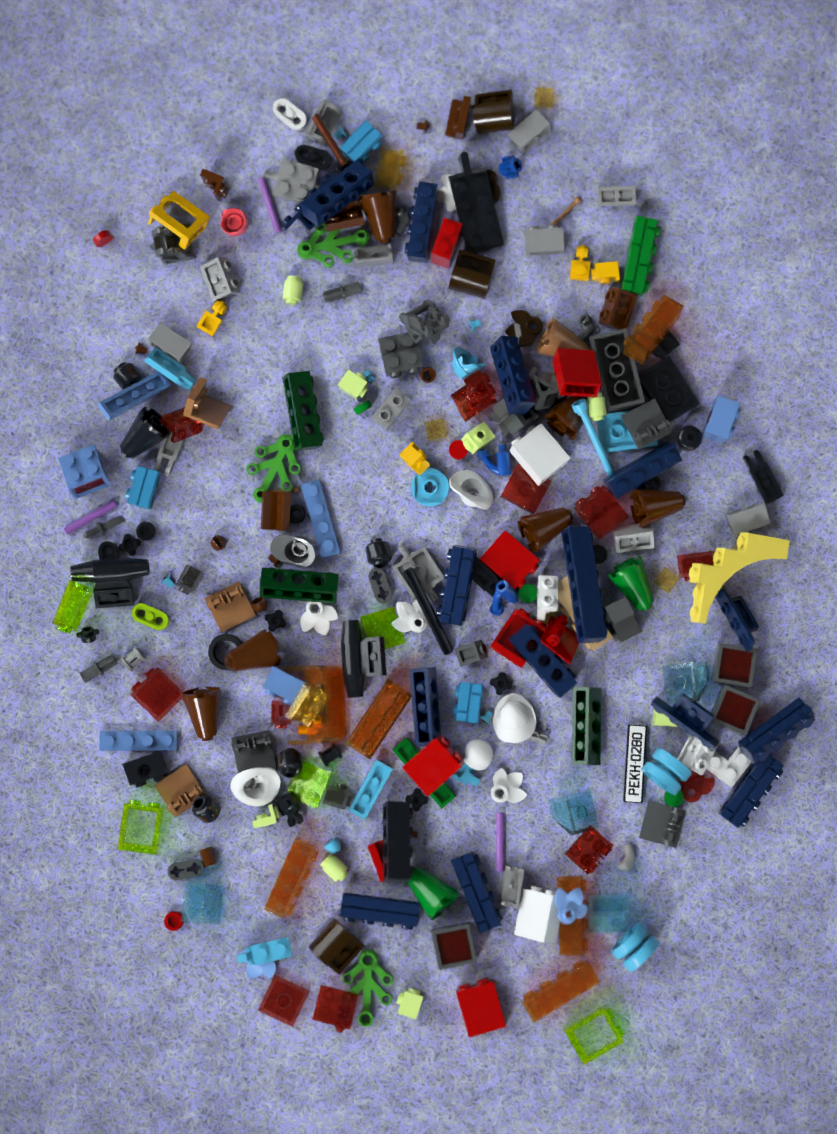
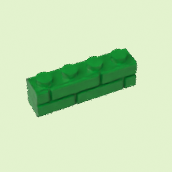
(639, 255)

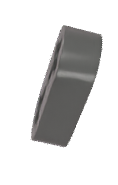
(384, 583)
(187, 874)

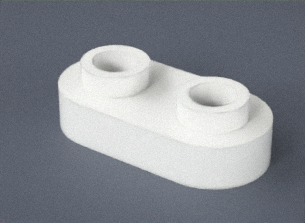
(290, 114)

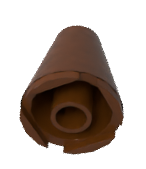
(380, 214)
(564, 419)
(654, 505)
(544, 527)
(254, 653)
(203, 710)

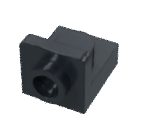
(666, 346)

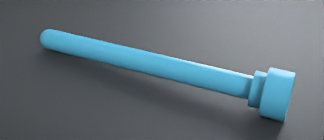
(581, 408)

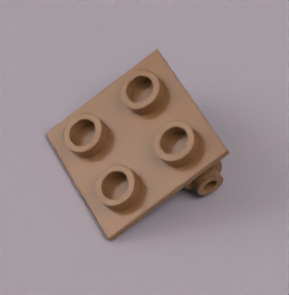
(230, 606)
(179, 790)

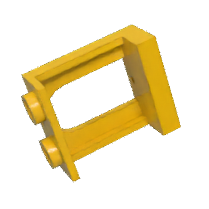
(187, 235)

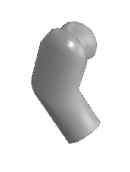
(629, 860)

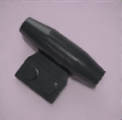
(111, 579)
(360, 658)

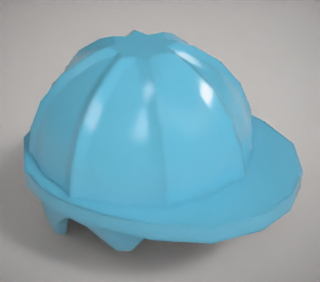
(464, 363)

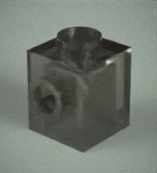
(189, 580)
(337, 796)

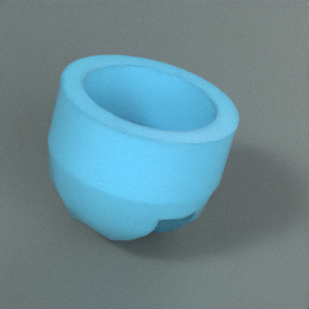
(333, 846)

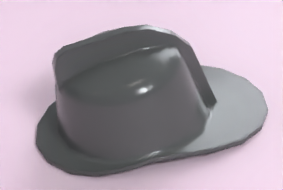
(293, 550)

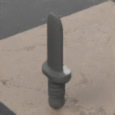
(103, 527)

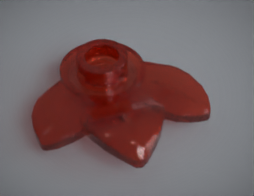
(698, 783)

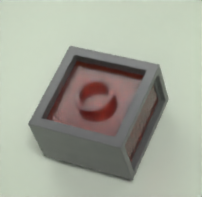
(734, 665)
(734, 710)
(453, 945)

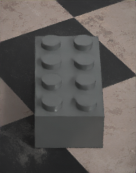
(617, 371)

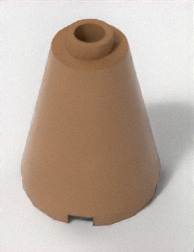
(558, 337)

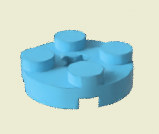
(438, 480)

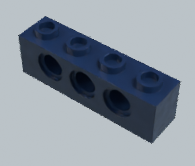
(337, 193)
(557, 686)
(425, 705)

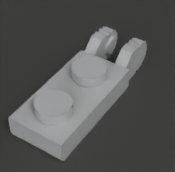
(169, 451)

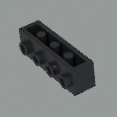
(397, 841)

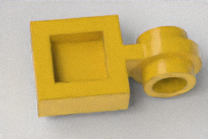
(579, 268)
(210, 322)

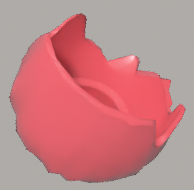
(234, 222)

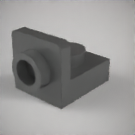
(471, 652)

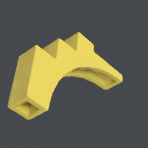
(727, 562)

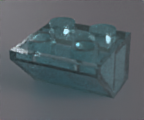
(202, 903)
(607, 912)

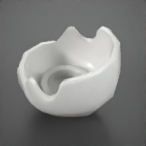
(478, 754)

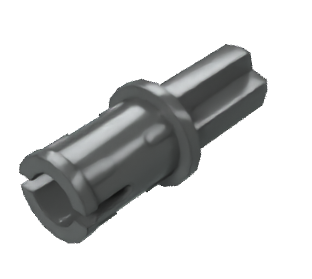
(341, 292)
(98, 668)

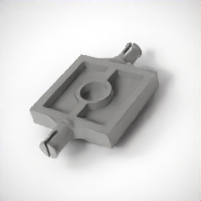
(293, 180)
(424, 567)

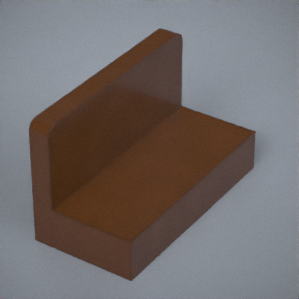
(275, 510)

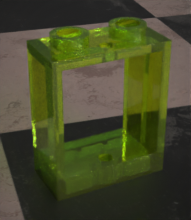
(72, 607)
(137, 847)
(569, 1030)

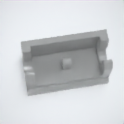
(329, 115)
(529, 132)
(616, 195)
(373, 255)
(169, 343)
(748, 518)
(633, 538)
(511, 886)

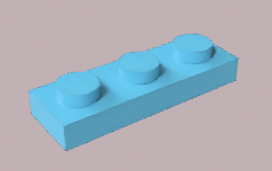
(370, 789)

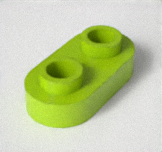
(150, 617)

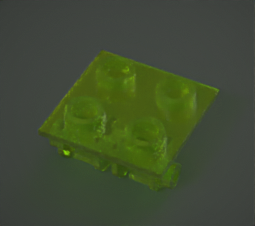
(379, 625)
(310, 784)

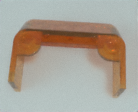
(334, 712)

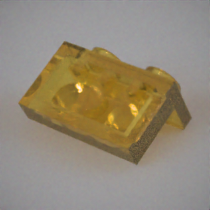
(389, 168)
(307, 704)

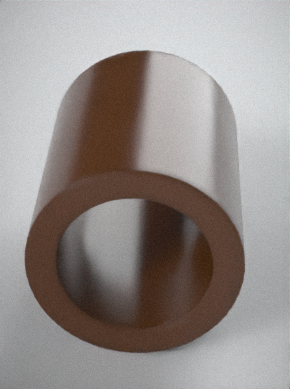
(208, 856)

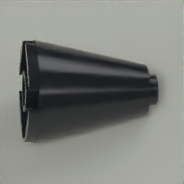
(144, 433)

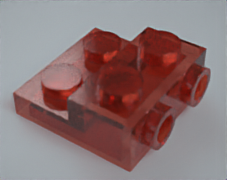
(474, 396)
(600, 511)
(157, 693)

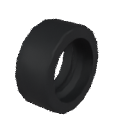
(213, 645)

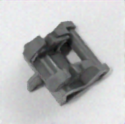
(166, 247)
(425, 328)
(544, 390)
(510, 422)

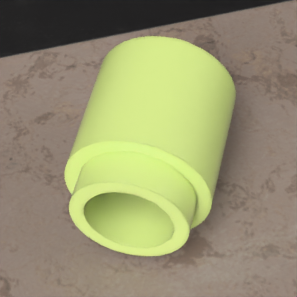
(293, 290)
(596, 407)
(334, 868)

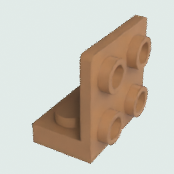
(204, 408)

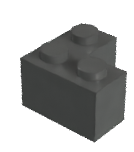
(621, 620)

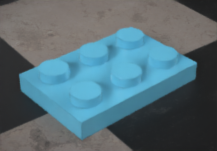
(615, 435)

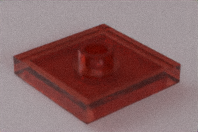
(523, 490)
(283, 1000)

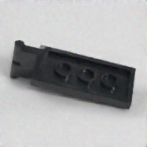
(475, 207)

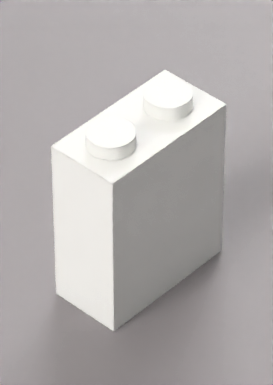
(539, 453)
(537, 915)

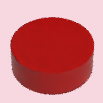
(102, 238)
(457, 450)
(173, 921)

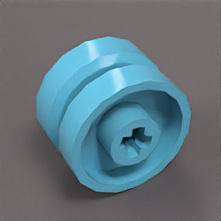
(666, 772)
(635, 947)

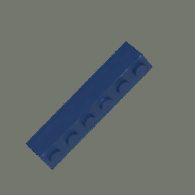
(584, 584)

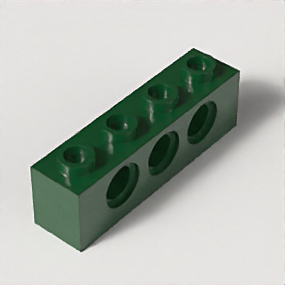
(298, 420)
(299, 585)
(586, 726)

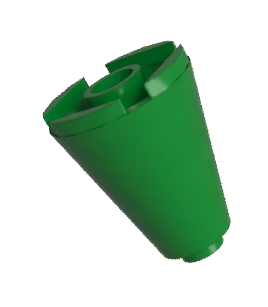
(633, 582)
(431, 892)

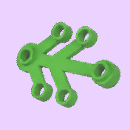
(330, 244)
(275, 464)
(367, 983)

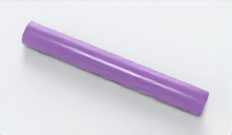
(269, 204)
(90, 517)
(499, 841)

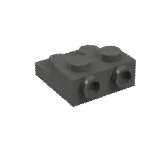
(400, 355)

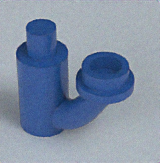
(503, 461)
(503, 590)

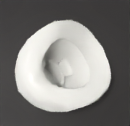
(465, 480)
(515, 718)
(244, 786)

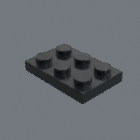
(668, 388)

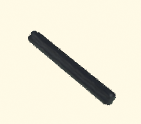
(428, 611)

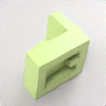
(264, 820)

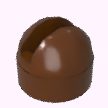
(431, 372)
(221, 539)
(258, 604)

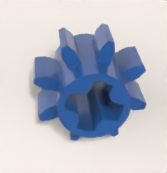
(510, 167)

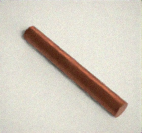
(329, 139)

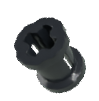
(330, 754)

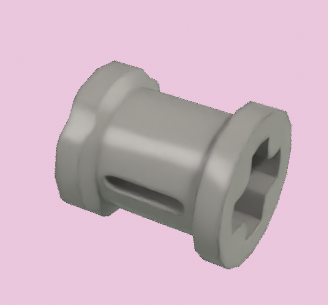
(133, 659)

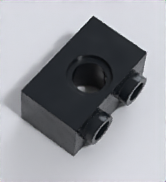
(135, 775)

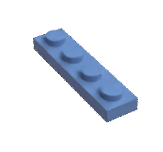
(134, 395)
(320, 518)
(137, 740)

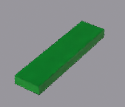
(406, 751)

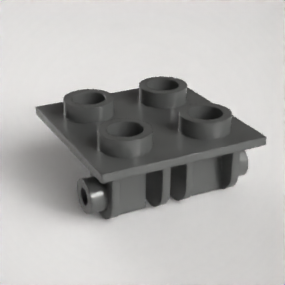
(646, 424)
(253, 751)
(662, 824)

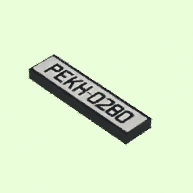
(634, 762)

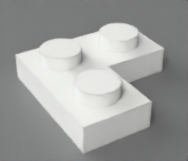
(728, 770)

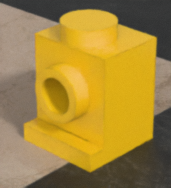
(605, 272)
(415, 458)

